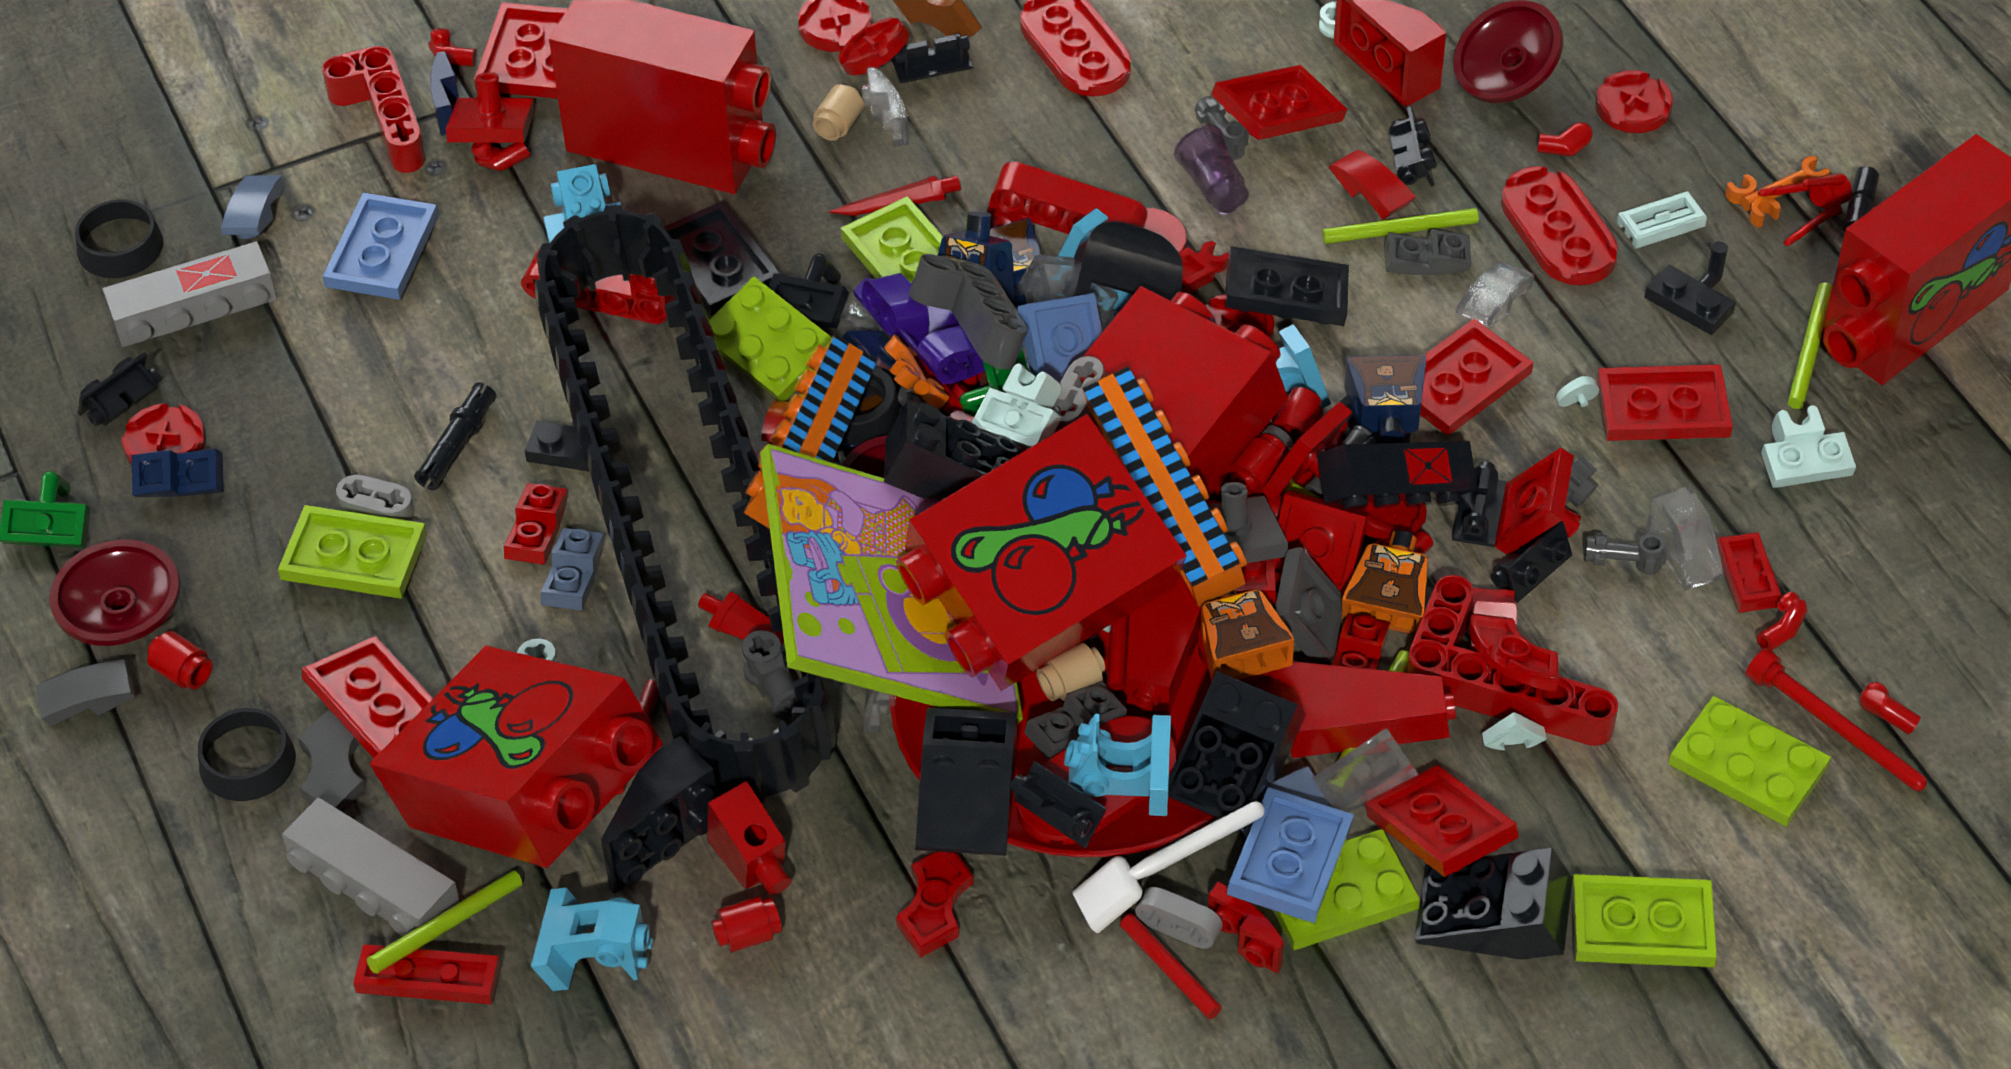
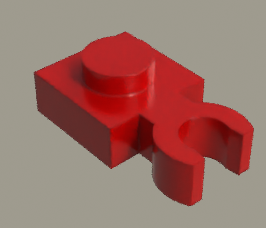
(1201, 266)

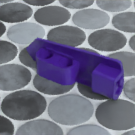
(928, 330)

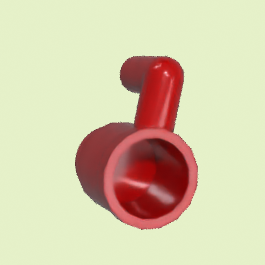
(1301, 413)

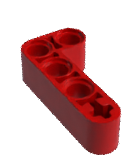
(375, 77)
(1055, 200)
(613, 296)

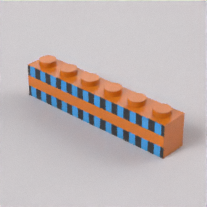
(819, 412)
(1160, 471)

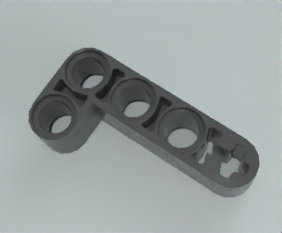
(976, 303)

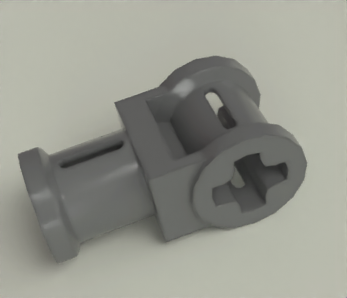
(767, 672)

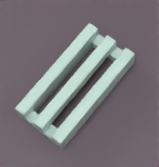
(1665, 223)

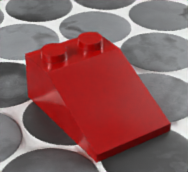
(1392, 45)

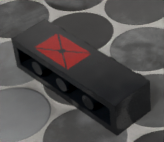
(1397, 473)

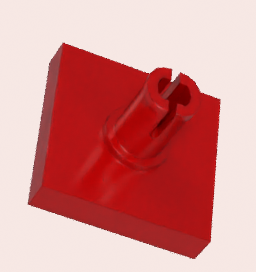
(489, 116)
(1304, 452)
(1536, 502)
(1326, 534)

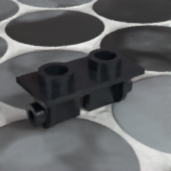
(919, 62)
(1418, 160)
(104, 397)
(1481, 509)
(1535, 562)
(1058, 803)

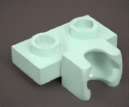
(1023, 411)
(1804, 452)

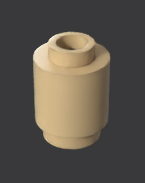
(837, 112)
(1071, 671)

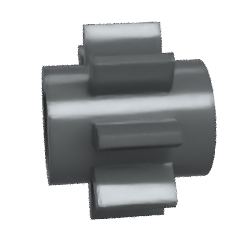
(1581, 483)

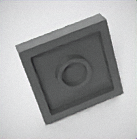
(1250, 524)
(1309, 606)

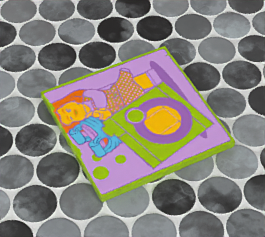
(842, 591)

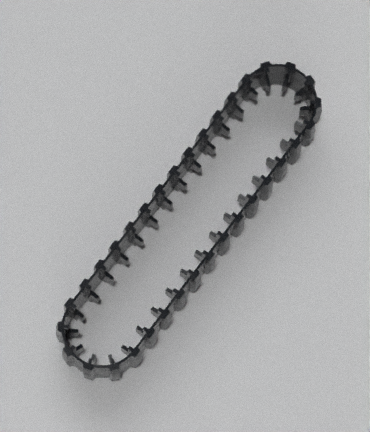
(637, 244)

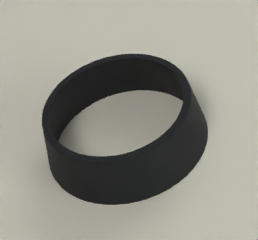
(122, 263)
(256, 784)

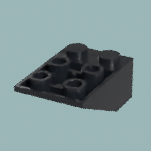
(939, 454)
(1234, 747)
(966, 781)
(658, 813)
(1498, 906)

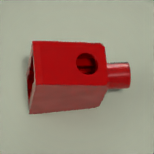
(747, 840)

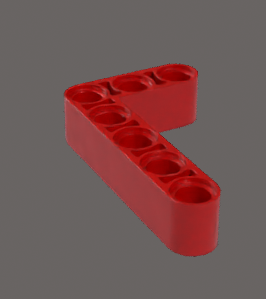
(1572, 712)

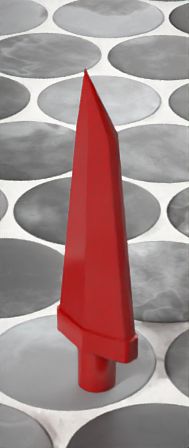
(919, 192)
(735, 616)

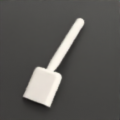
(1116, 886)

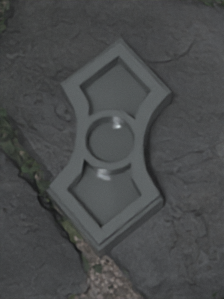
(331, 754)

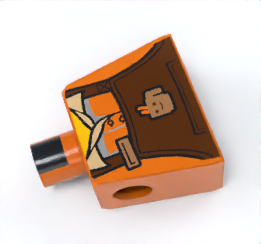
(1389, 584)
(1244, 635)

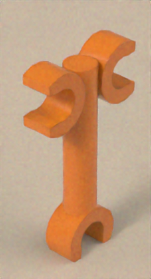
(1757, 205)
(910, 375)

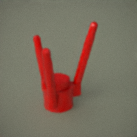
(1824, 192)

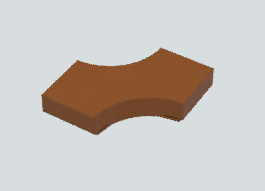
(944, 15)

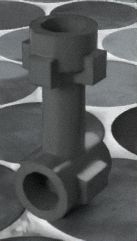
(1235, 135)
(1648, 554)

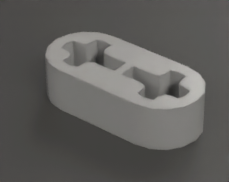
(1072, 389)
(376, 497)
(1179, 917)

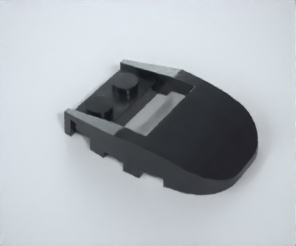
(1124, 260)

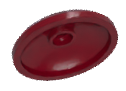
(1501, 39)
(114, 592)

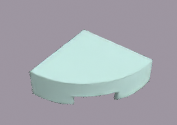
(1513, 730)

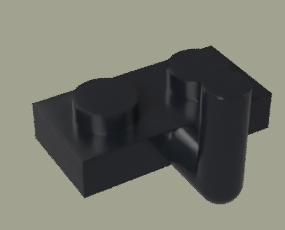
(1693, 298)
(814, 299)
(555, 446)

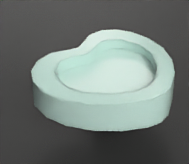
(1579, 391)

